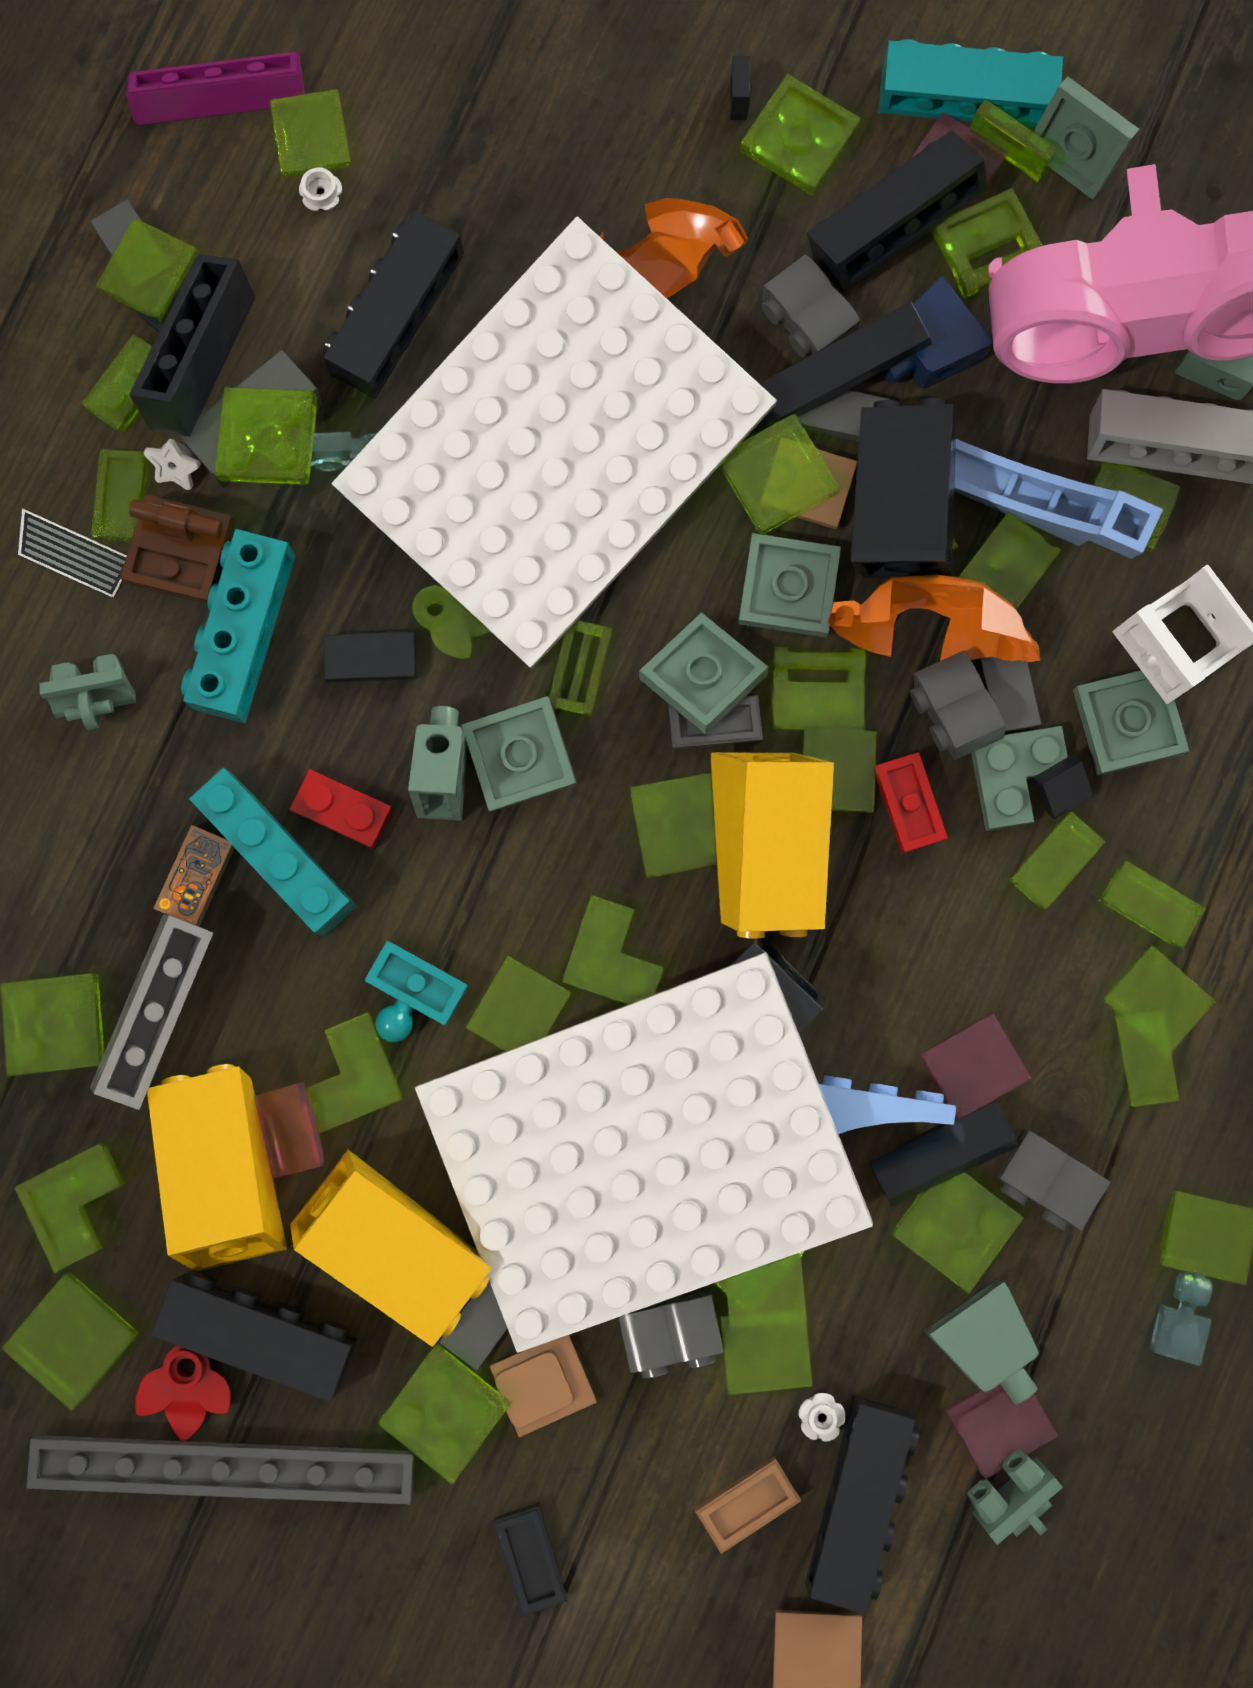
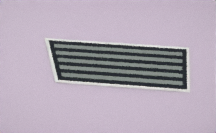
(70, 553)

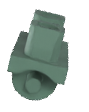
(88, 694)
(1017, 1501)

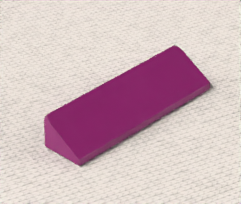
(213, 87)

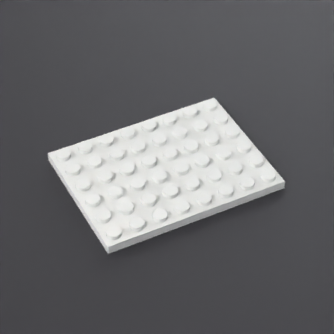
(554, 442)
(644, 1154)

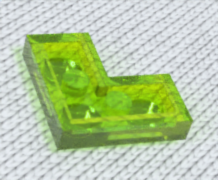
(110, 396)
(597, 956)
(364, 1080)
(57, 1200)

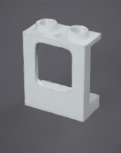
(1159, 652)

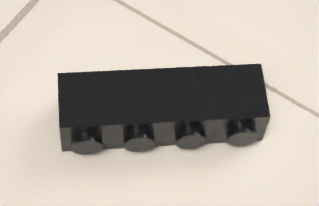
(898, 210)
(393, 304)
(193, 345)
(255, 1335)
(861, 1505)

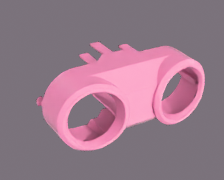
(1139, 292)

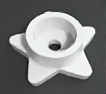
(177, 454)

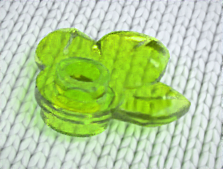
(453, 627)

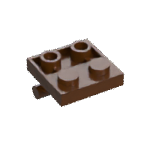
(176, 547)

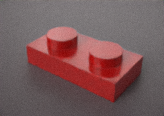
(910, 803)
(341, 809)

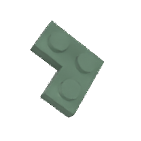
(1003, 772)

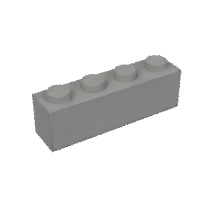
(1172, 435)
(150, 1012)

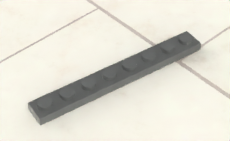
(221, 1469)

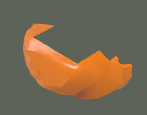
(681, 242)
(979, 623)

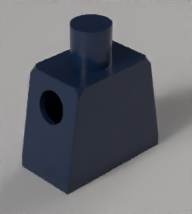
(955, 337)

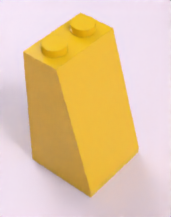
(772, 841)
(213, 1169)
(389, 1250)

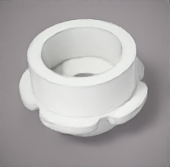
(318, 179)
(809, 1414)

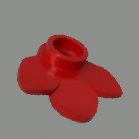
(183, 1395)

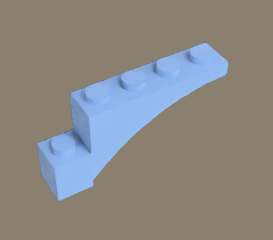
(1055, 503)
(881, 1105)

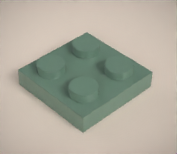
(1086, 136)
(789, 585)
(703, 673)
(1128, 723)
(519, 754)

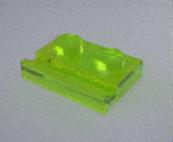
(1011, 560)

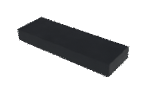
(943, 1154)

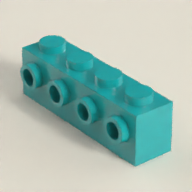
(238, 625)

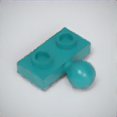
(414, 986)

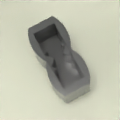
(808, 307)
(958, 706)
(1051, 1180)
(672, 1333)

